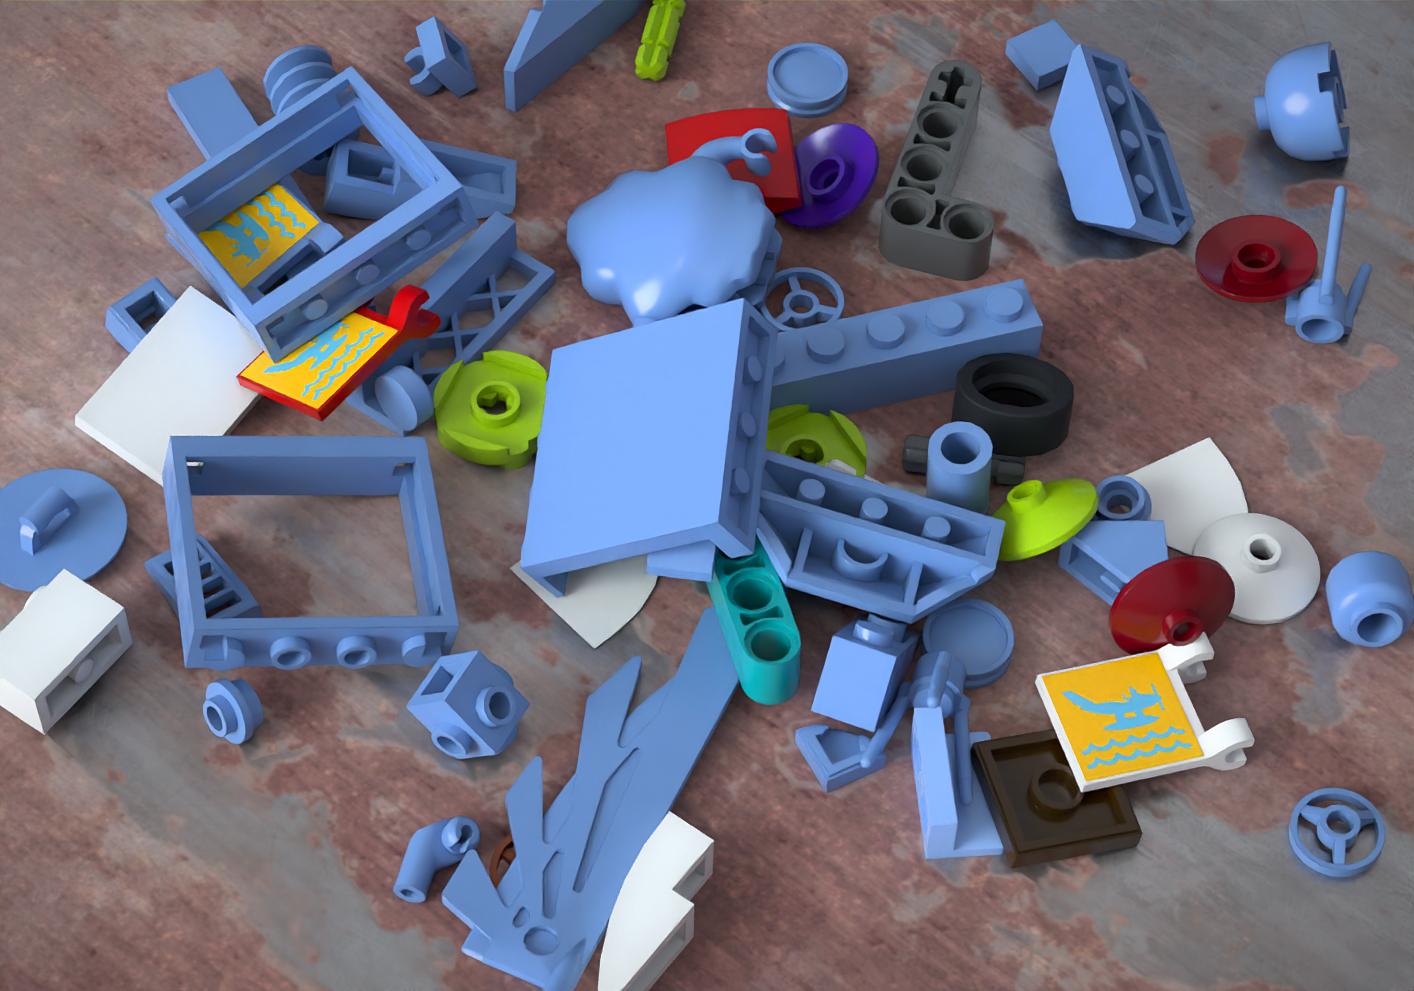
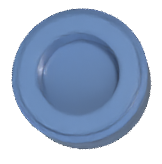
(404, 397)

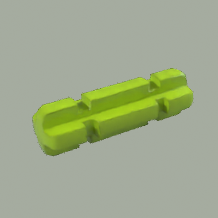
(658, 39)

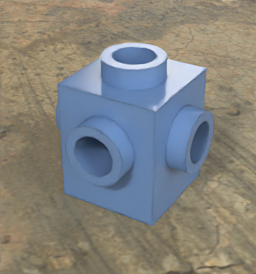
(469, 705)

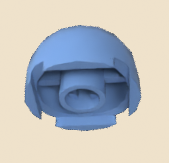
(1306, 104)

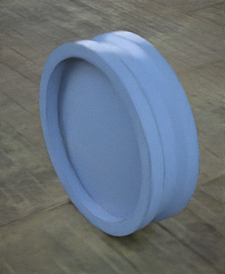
(807, 80)
(975, 635)

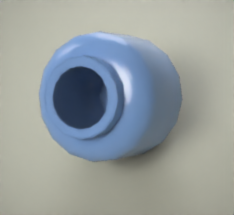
(1370, 599)

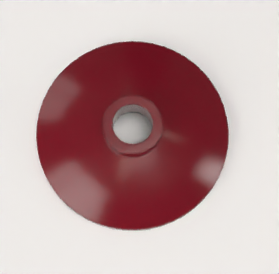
(1256, 258)
(1171, 604)

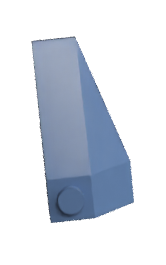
(557, 40)

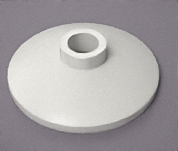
(1269, 588)

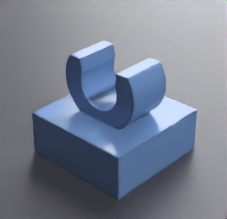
(440, 61)

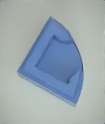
(835, 755)

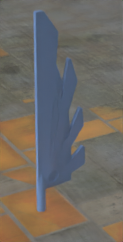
(576, 855)

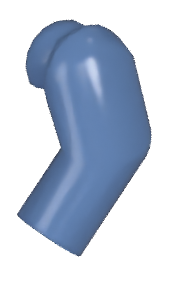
(433, 850)

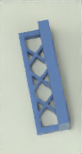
(462, 288)

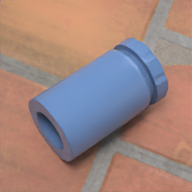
(960, 466)

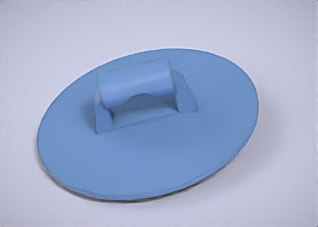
(57, 524)

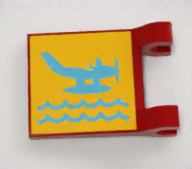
(342, 356)

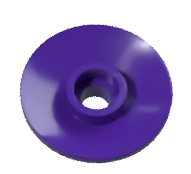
(834, 175)

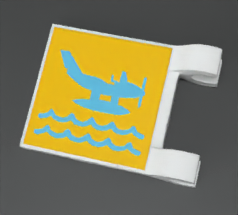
(1135, 718)

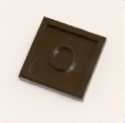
(1041, 805)

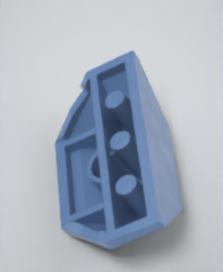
(1116, 153)
(870, 540)

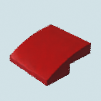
(781, 185)

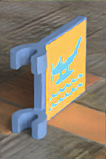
(267, 239)

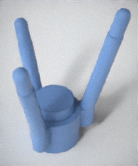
(1322, 309)
(935, 683)

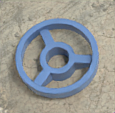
(818, 313)
(1337, 842)

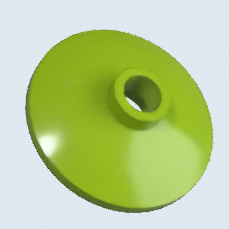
(1044, 515)

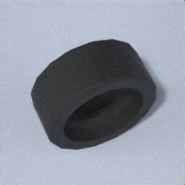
(1021, 381)

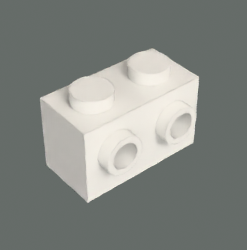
(59, 649)

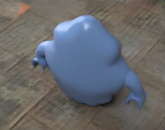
(680, 234)

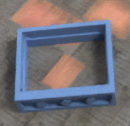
(354, 269)
(310, 468)

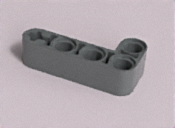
(919, 217)

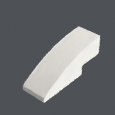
(654, 907)

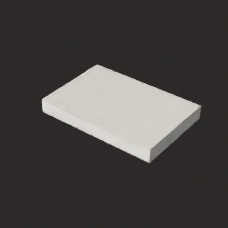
(174, 385)

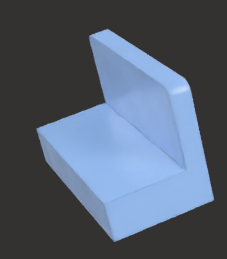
(946, 824)

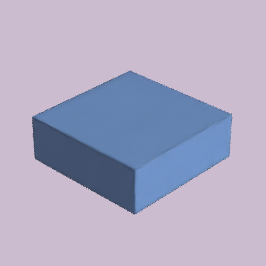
(1042, 53)

